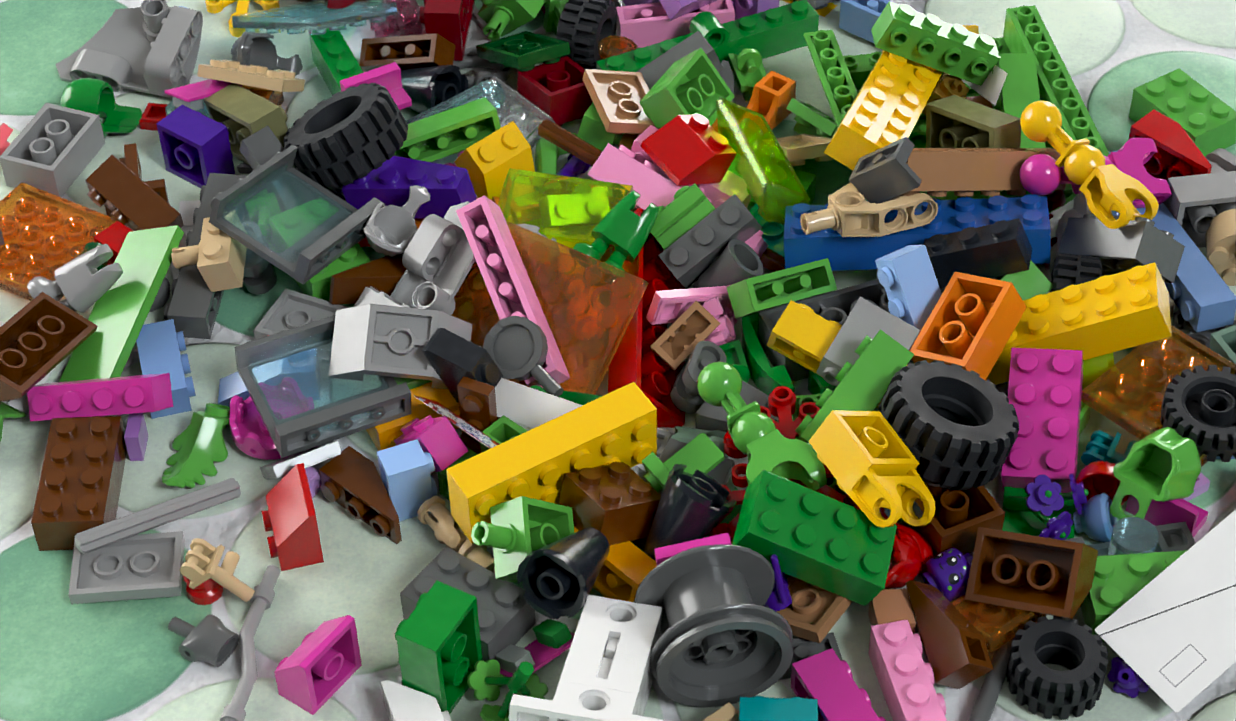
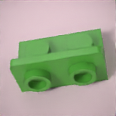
(811, 120)

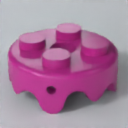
(250, 431)

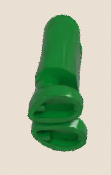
(622, 230)

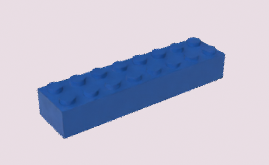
(952, 216)

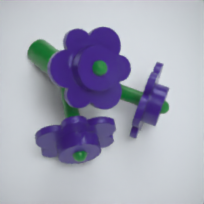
(1044, 499)

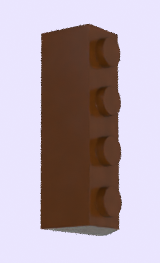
(37, 342)

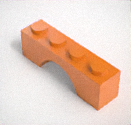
(771, 98)

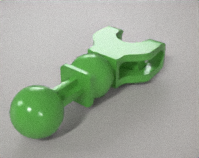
(756, 432)

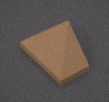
(684, 335)

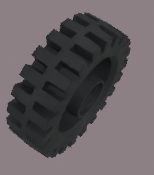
(1203, 409)

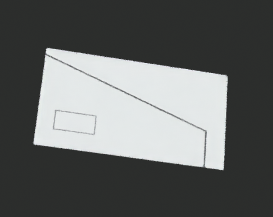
(1182, 622)

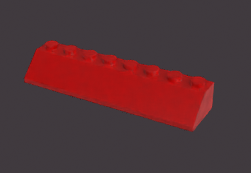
(634, 358)

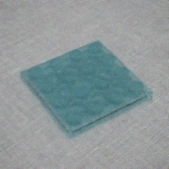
(313, 17)

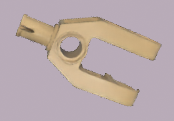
(856, 217)

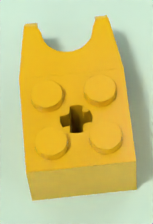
(873, 466)

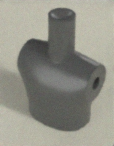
(207, 641)

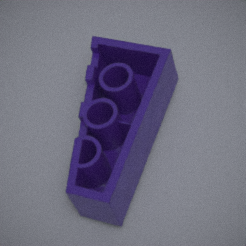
(392, 181)

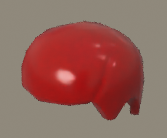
(1100, 478)

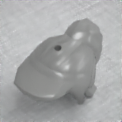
(392, 226)

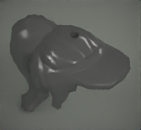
(258, 50)

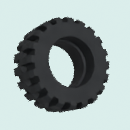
(347, 135)
(951, 423)

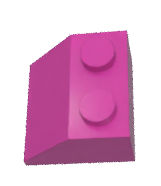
(320, 664)

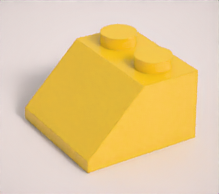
(493, 156)

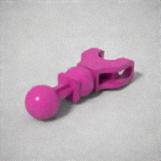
(1042, 176)

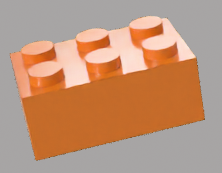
(970, 323)

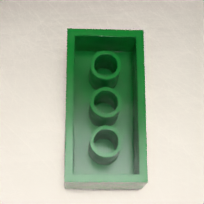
(815, 537)

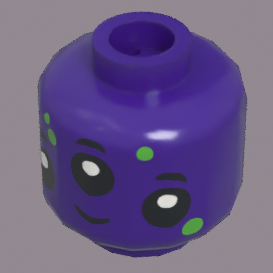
(948, 572)

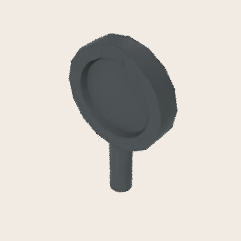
(520, 351)

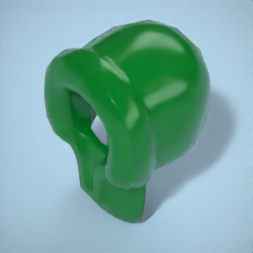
(98, 98)

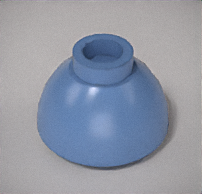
(1096, 518)

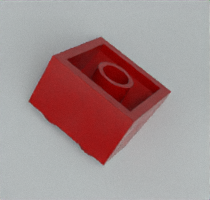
(690, 150)
(292, 521)

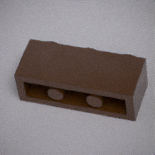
(406, 51)
(130, 197)

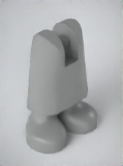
(80, 280)

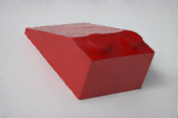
(1176, 150)

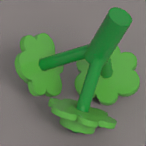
(486, 684)

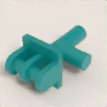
(1103, 448)

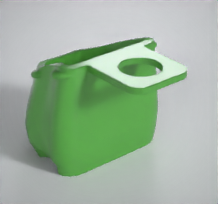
(1157, 469)

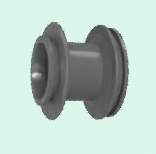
(715, 627)

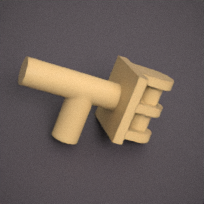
(203, 564)

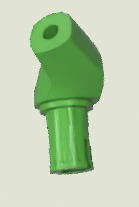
(547, 155)

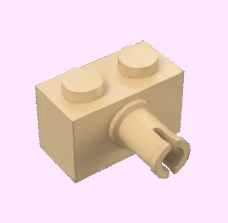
(216, 256)

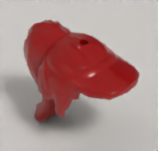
(907, 557)

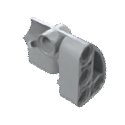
(140, 49)
(434, 265)

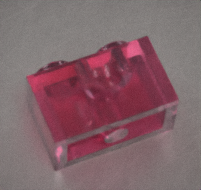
(401, 24)

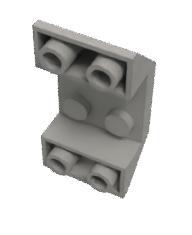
(388, 341)

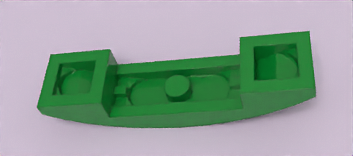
(762, 374)

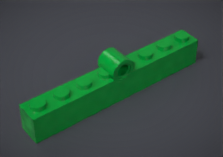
(768, 32)

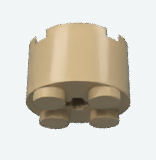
(1222, 245)

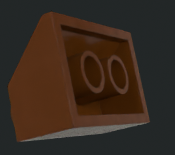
(1030, 572)

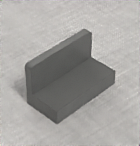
(885, 172)

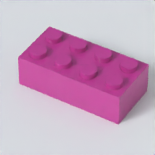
(1047, 401)

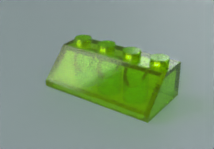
(760, 161)

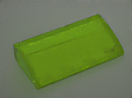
(559, 204)

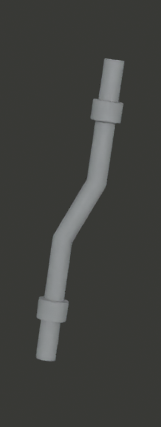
(260, 601)

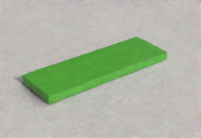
(125, 305)

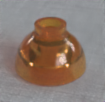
(615, 45)

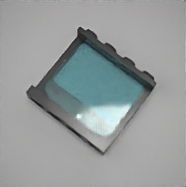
(289, 217)
(298, 399)

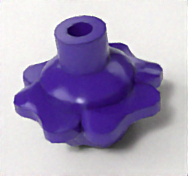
(1126, 678)

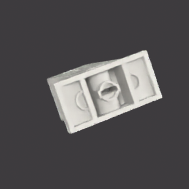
(605, 668)

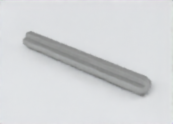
(157, 515)

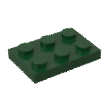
(523, 50)

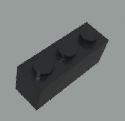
(980, 251)

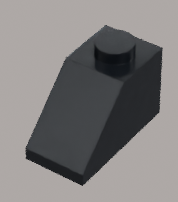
(459, 358)

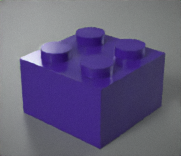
(194, 146)

